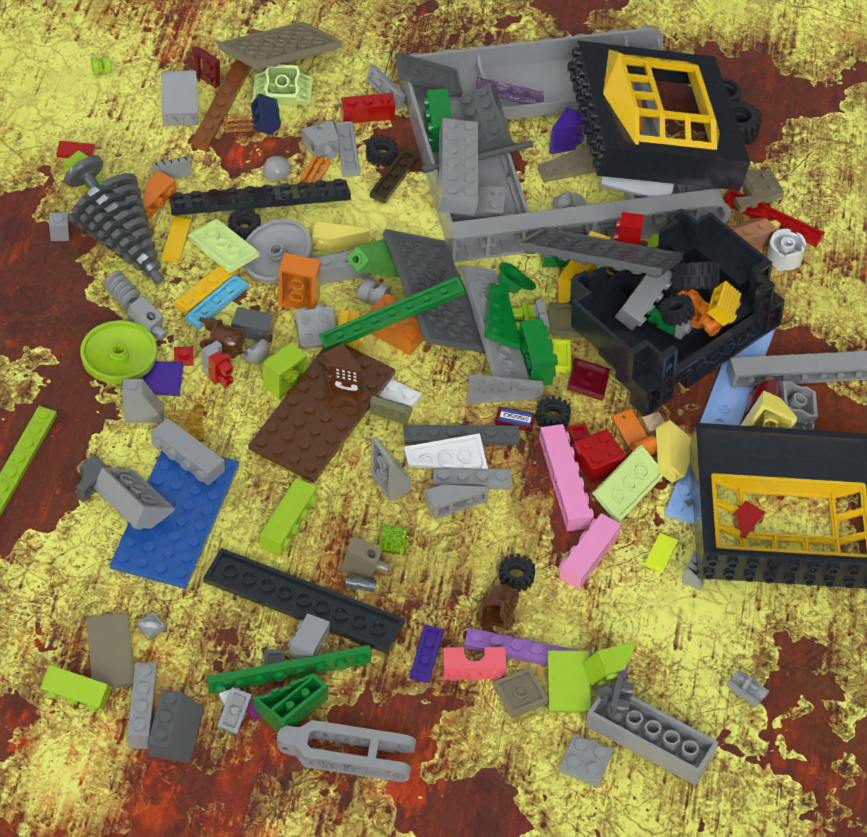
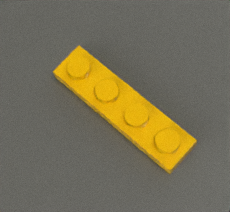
(203, 289)

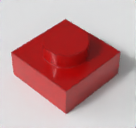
(184, 355)

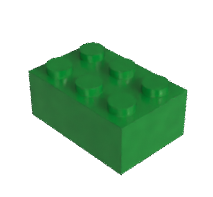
(437, 107)
(537, 351)

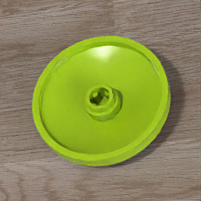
(118, 351)

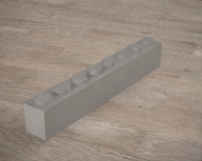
(798, 368)

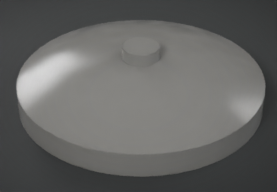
(271, 242)

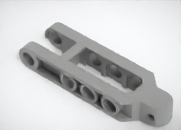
(296, 741)

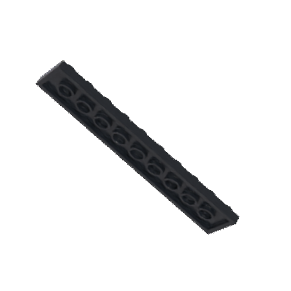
(259, 197)
(298, 597)

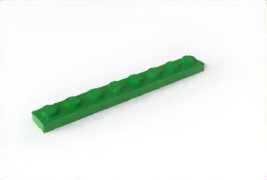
(392, 313)
(289, 669)

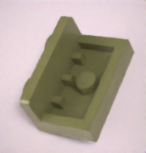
(390, 409)

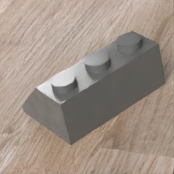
(175, 727)

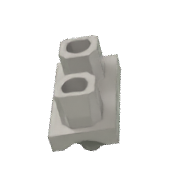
(747, 688)

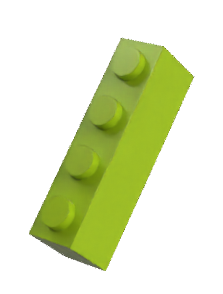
(288, 517)

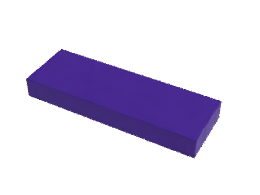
(426, 654)

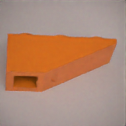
(157, 192)

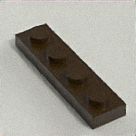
(394, 175)

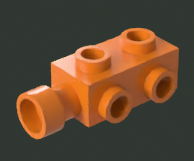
(701, 318)

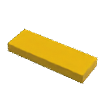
(176, 239)

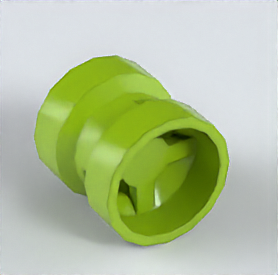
(97, 66)

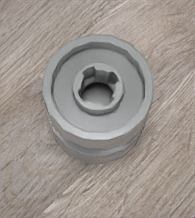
(371, 291)

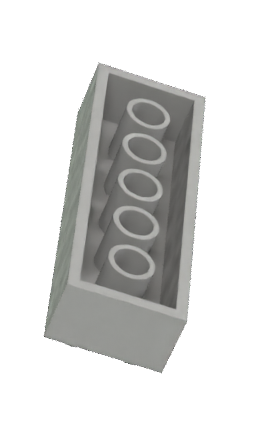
(458, 166)
(655, 737)

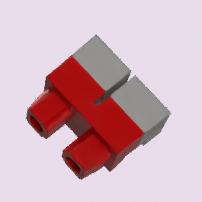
(217, 365)

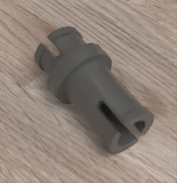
(360, 583)

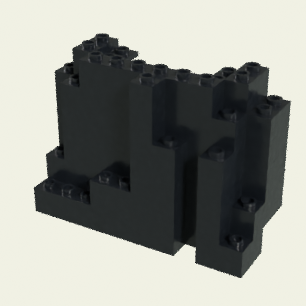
(653, 360)

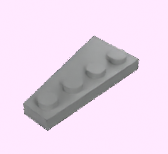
(499, 389)

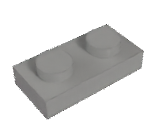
(234, 711)

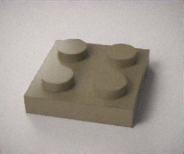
(520, 692)

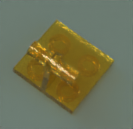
(189, 420)

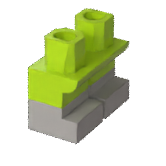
(531, 312)

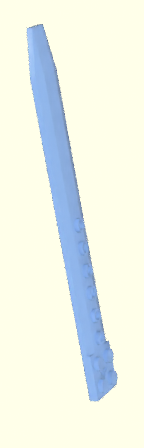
(726, 407)

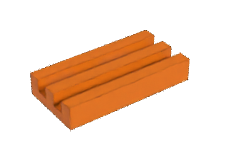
(314, 160)

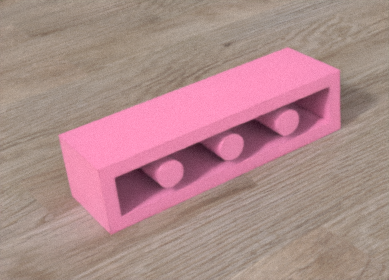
(589, 551)

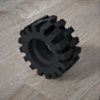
(381, 144)
(244, 218)
(677, 310)
(553, 405)
(520, 564)

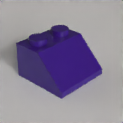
(567, 132)

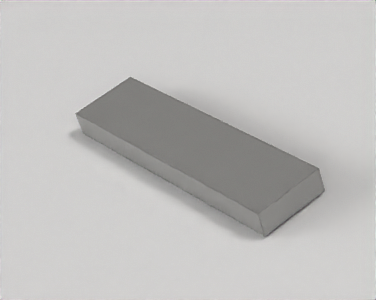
(347, 149)

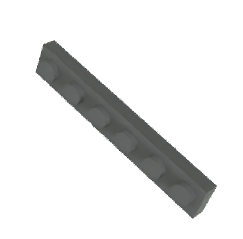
(489, 433)

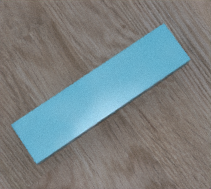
(217, 301)

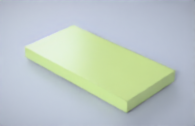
(223, 245)
(628, 484)

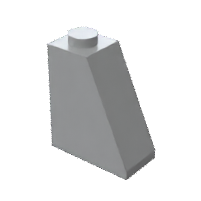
(141, 403)

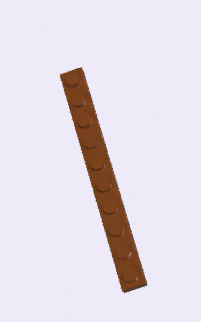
(221, 104)

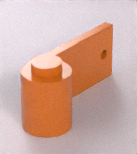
(633, 433)

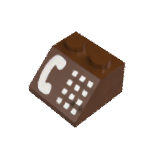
(342, 370)

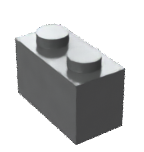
(254, 323)

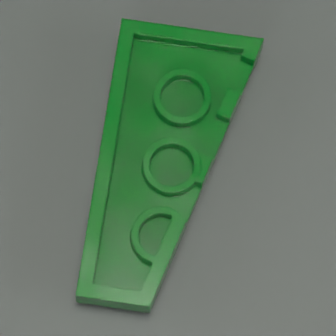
(499, 319)

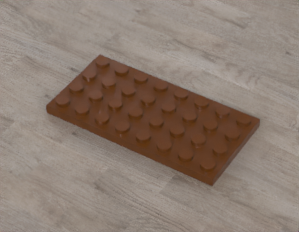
(317, 418)

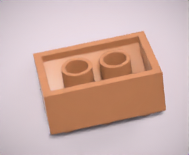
(755, 231)

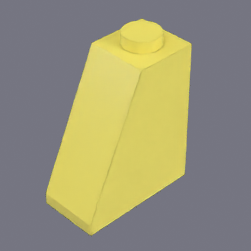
(672, 451)

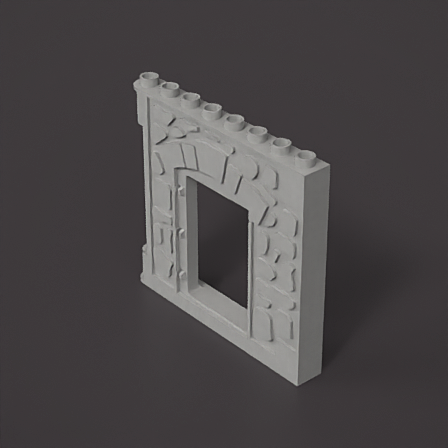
(544, 68)

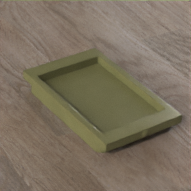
(560, 320)

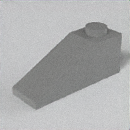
(453, 498)

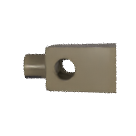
(363, 559)

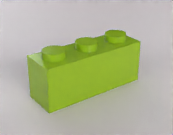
(76, 688)

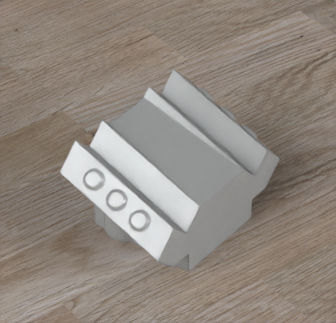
(801, 402)

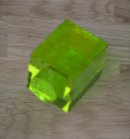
(394, 539)

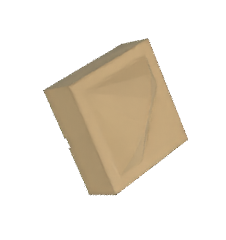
(651, 422)

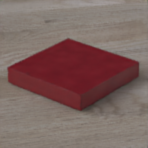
(588, 379)

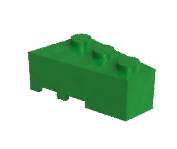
(291, 703)

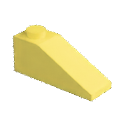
(338, 236)

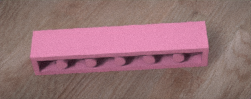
(565, 477)

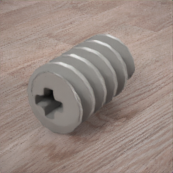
(121, 289)

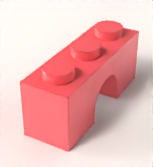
(458, 667)

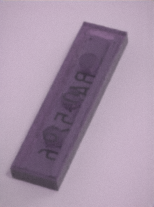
(513, 92)

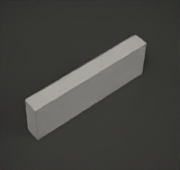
(385, 85)

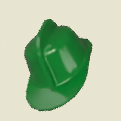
(513, 279)

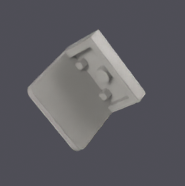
(312, 323)

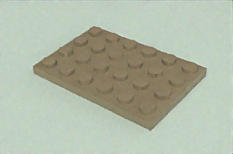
(280, 45)

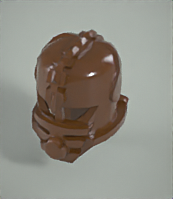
(229, 337)
(501, 600)

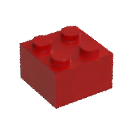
(598, 455)

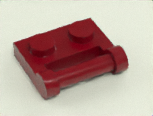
(210, 64)

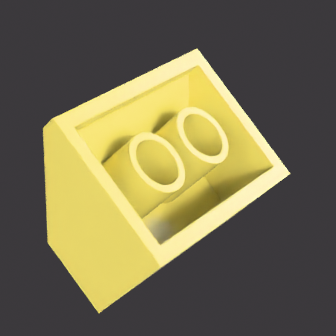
(770, 412)

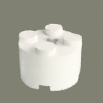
(786, 250)

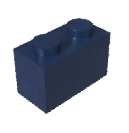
(265, 114)

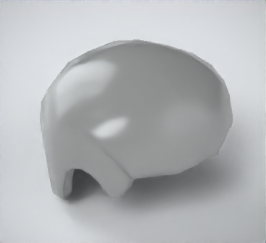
(276, 168)
(257, 352)

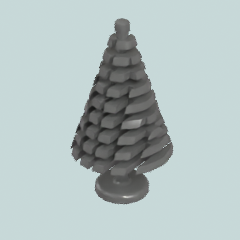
(114, 215)

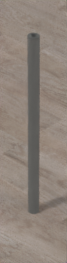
(487, 154)

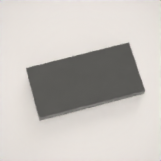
(428, 74)

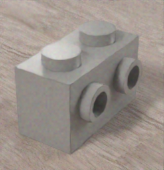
(309, 637)

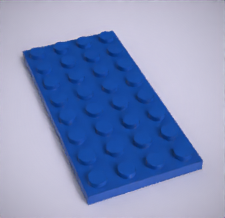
(175, 544)

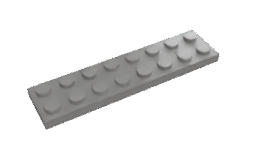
(502, 359)

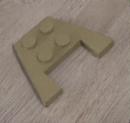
(760, 187)

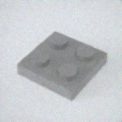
(586, 760)

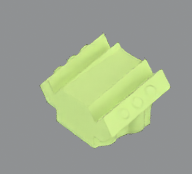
(284, 84)

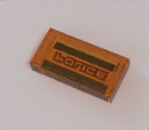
(237, 125)

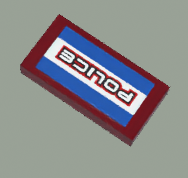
(514, 417)

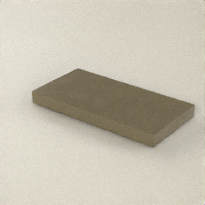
(110, 650)

